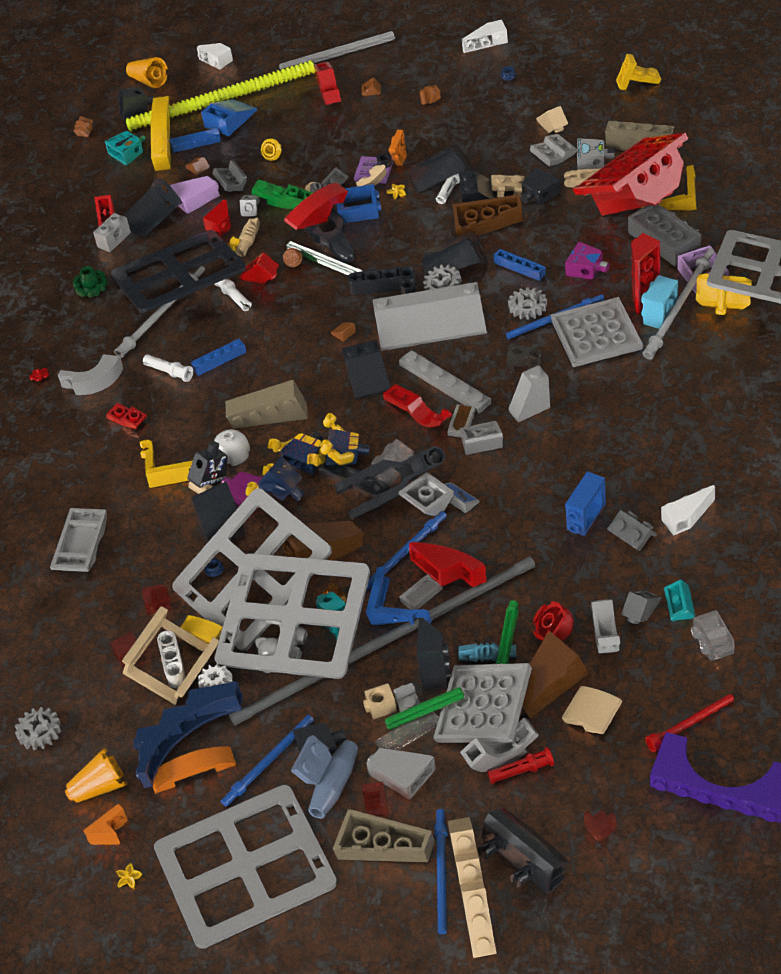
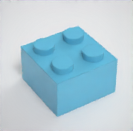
(659, 301)

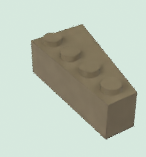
(624, 134)
(267, 406)
(381, 839)

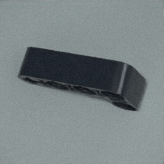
(382, 281)

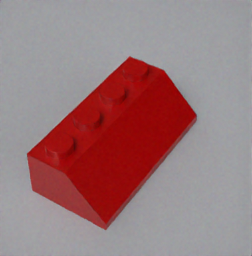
(644, 266)

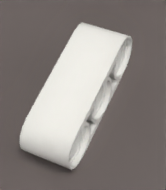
(171, 658)

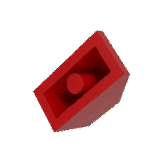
(218, 219)
(260, 270)

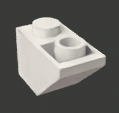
(215, 54)

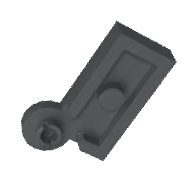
(335, 176)

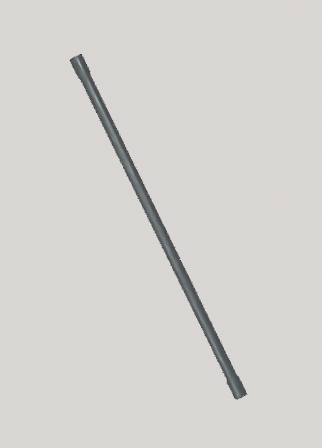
(518, 569)

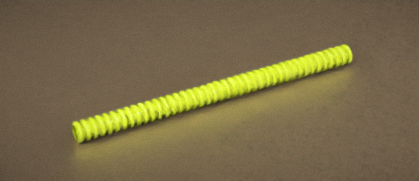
(226, 93)

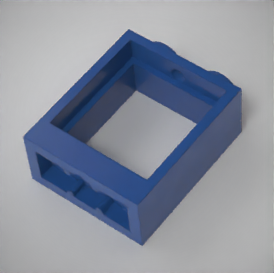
(360, 212)
(585, 503)

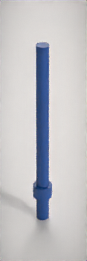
(536, 324)
(429, 527)
(240, 787)
(441, 832)

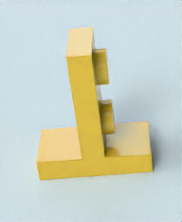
(630, 71)

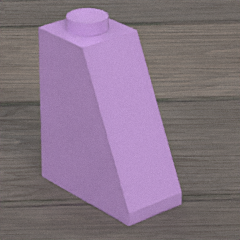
(195, 192)

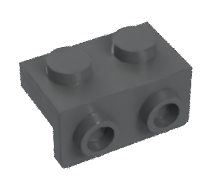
(231, 178)
(630, 530)

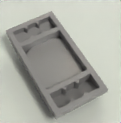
(79, 540)

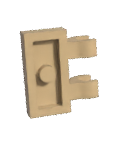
(506, 183)

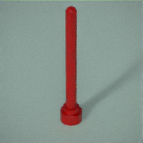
(655, 739)

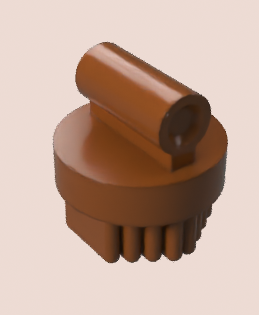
(430, 94)
(83, 127)
(292, 257)

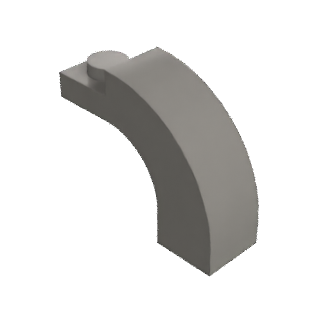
(94, 380)
(604, 626)
(491, 755)

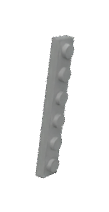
(444, 381)

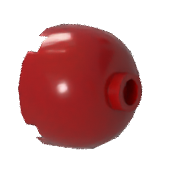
(555, 619)

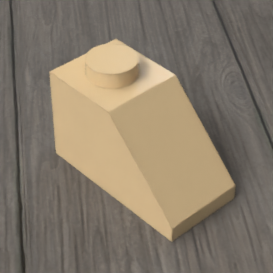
(553, 120)

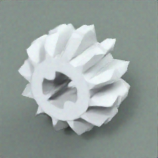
(214, 676)

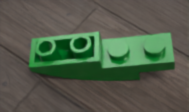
(280, 196)

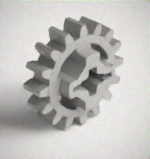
(442, 278)
(527, 303)
(38, 728)

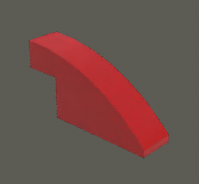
(327, 83)
(316, 207)
(447, 564)

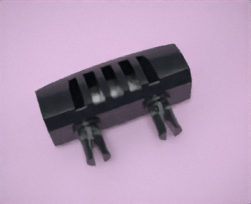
(522, 849)

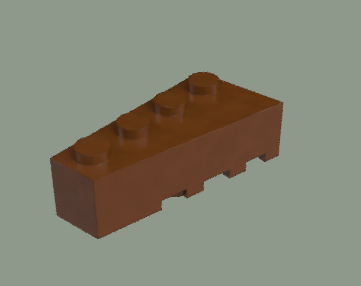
(487, 215)

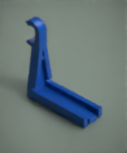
(384, 615)

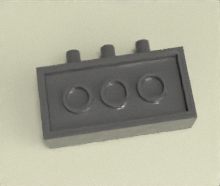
(674, 234)

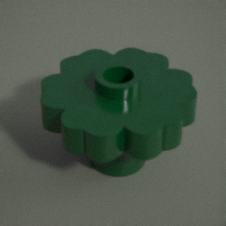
(90, 282)

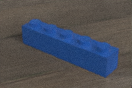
(195, 140)
(519, 264)
(218, 357)

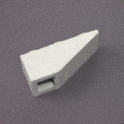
(486, 36)
(686, 511)

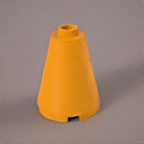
(148, 71)
(96, 778)

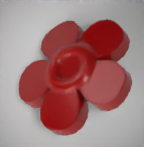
(38, 375)

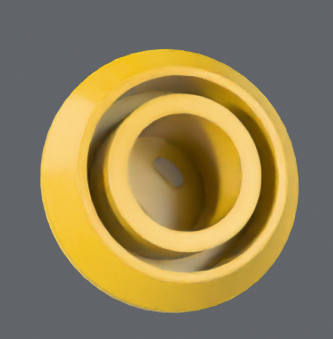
(271, 149)

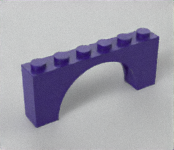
(675, 775)

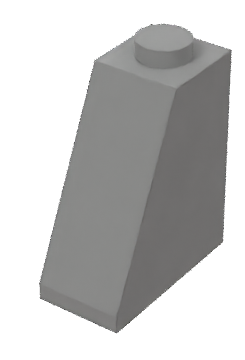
(531, 394)
(401, 770)

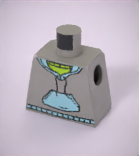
(592, 154)

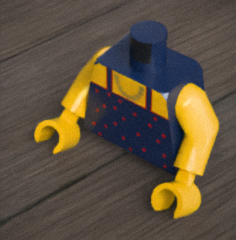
(341, 446)
(301, 452)

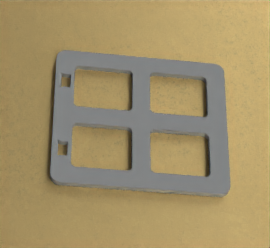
(768, 269)
(221, 542)
(293, 615)
(243, 865)

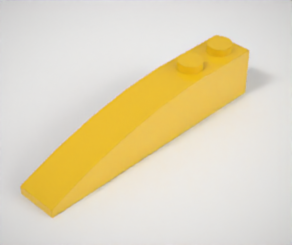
(160, 134)

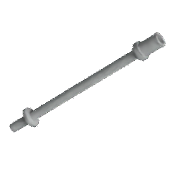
(656, 341)
(130, 342)

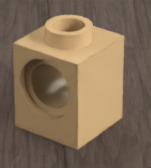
(379, 701)

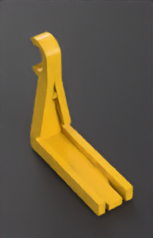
(683, 201)
(165, 474)

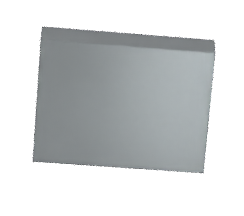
(481, 437)
(427, 494)

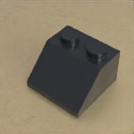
(475, 186)

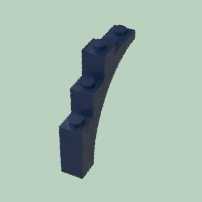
(177, 722)

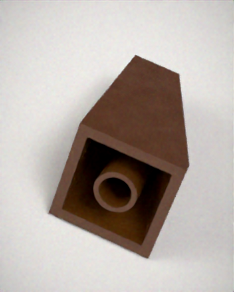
(341, 536)
(552, 673)

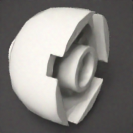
(234, 445)

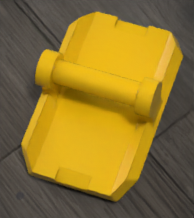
(720, 298)

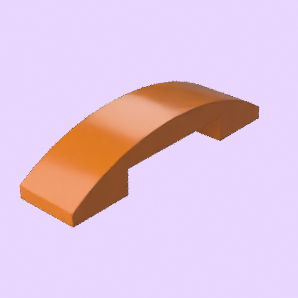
(192, 764)

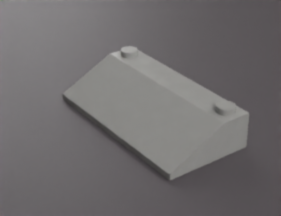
(429, 316)

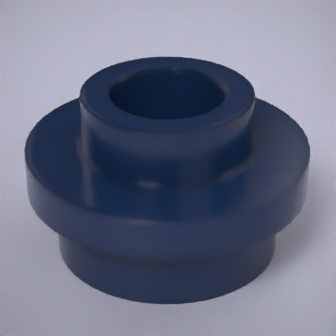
(508, 73)
(214, 568)

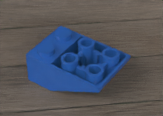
(226, 115)

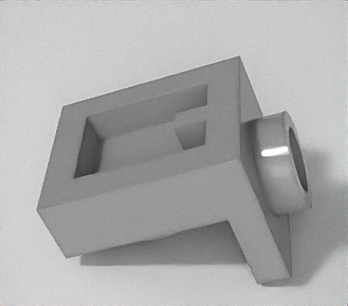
(249, 204)
(406, 697)

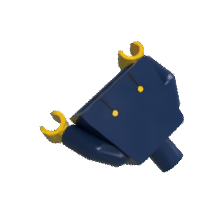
(279, 480)

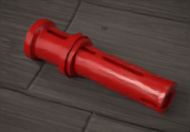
(530, 763)

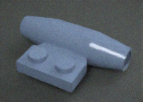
(325, 771)

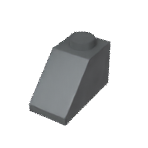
(640, 605)

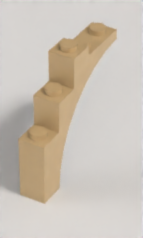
(472, 887)

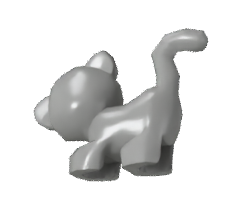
(268, 646)

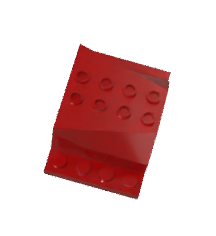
(637, 176)

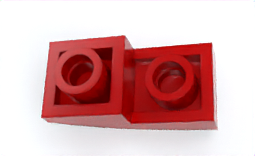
(126, 417)

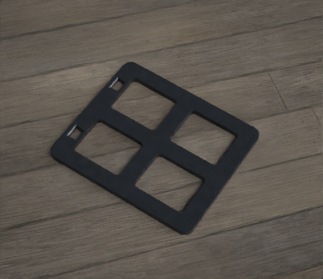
(177, 270)

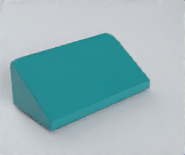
(679, 601)

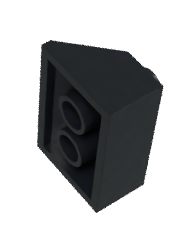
(432, 657)

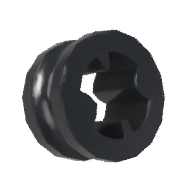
(384, 159)

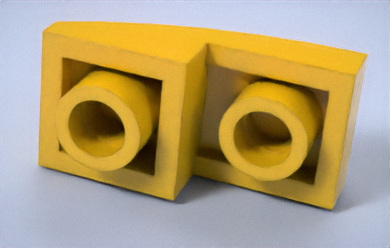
(202, 628)

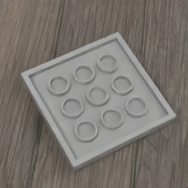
(596, 332)
(489, 704)

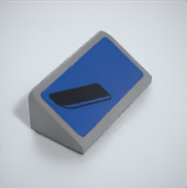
(461, 499)

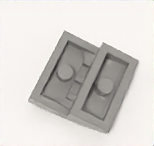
(553, 150)

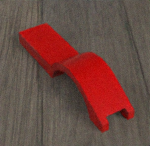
(415, 406)

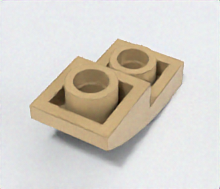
(377, 173)

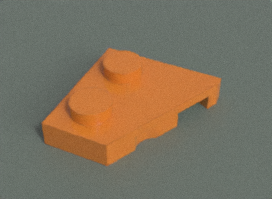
(398, 148)

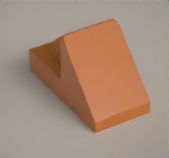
(103, 830)

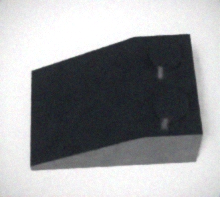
(365, 369)
(213, 509)

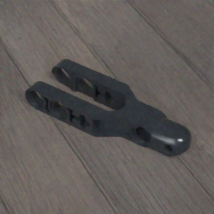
(334, 240)
(408, 470)

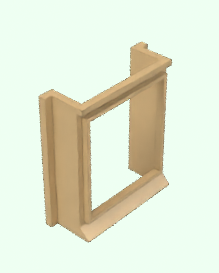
(142, 643)

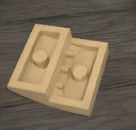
(592, 709)

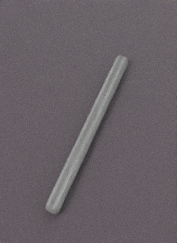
(341, 50)

